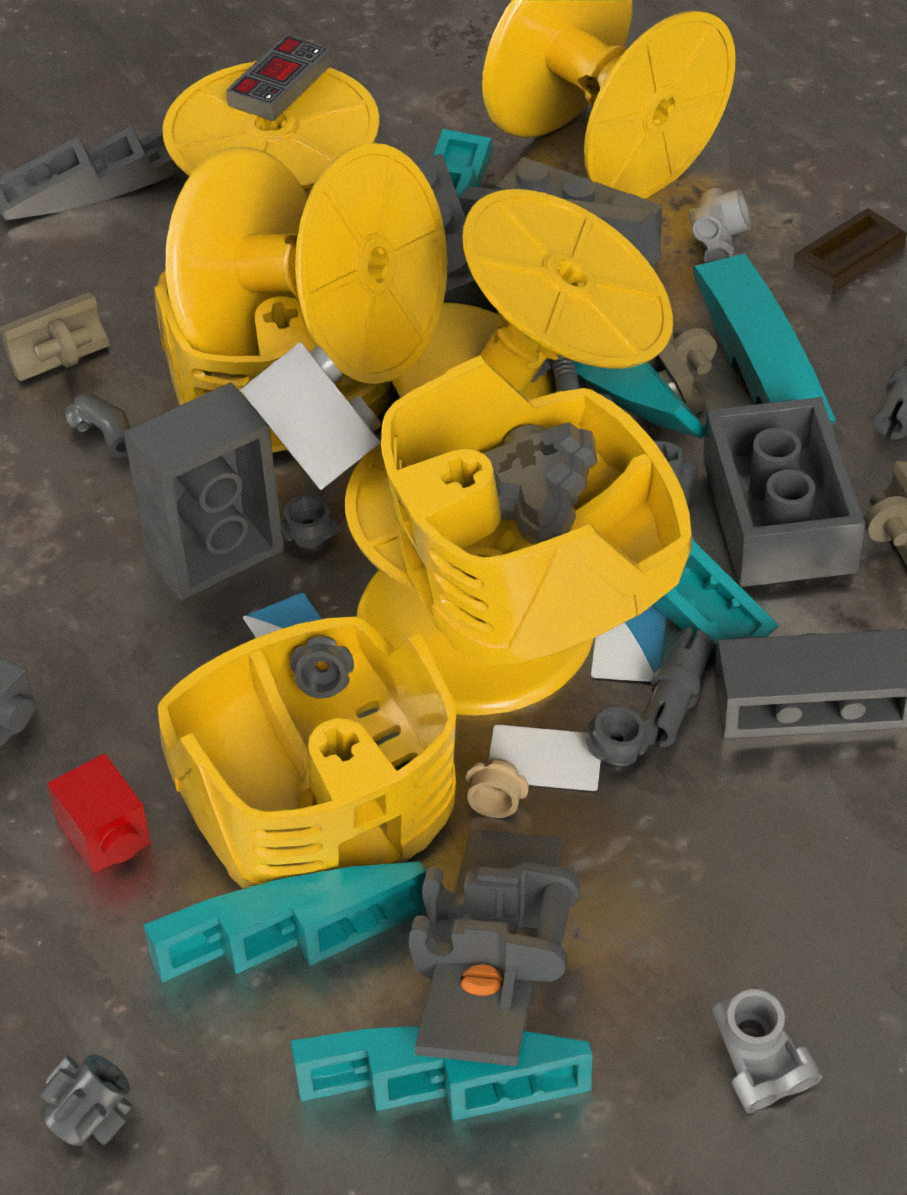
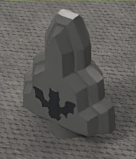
(541, 477)

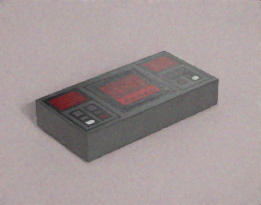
(279, 77)

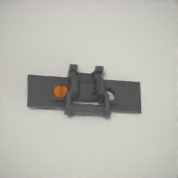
(472, 950)

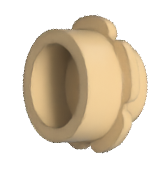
(495, 788)

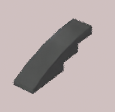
(82, 176)

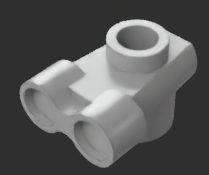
(717, 220)
(768, 1064)

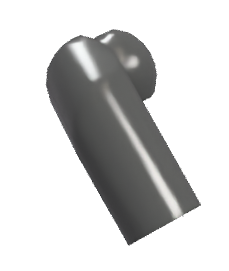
(110, 419)

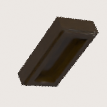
(849, 250)

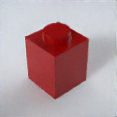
(99, 813)

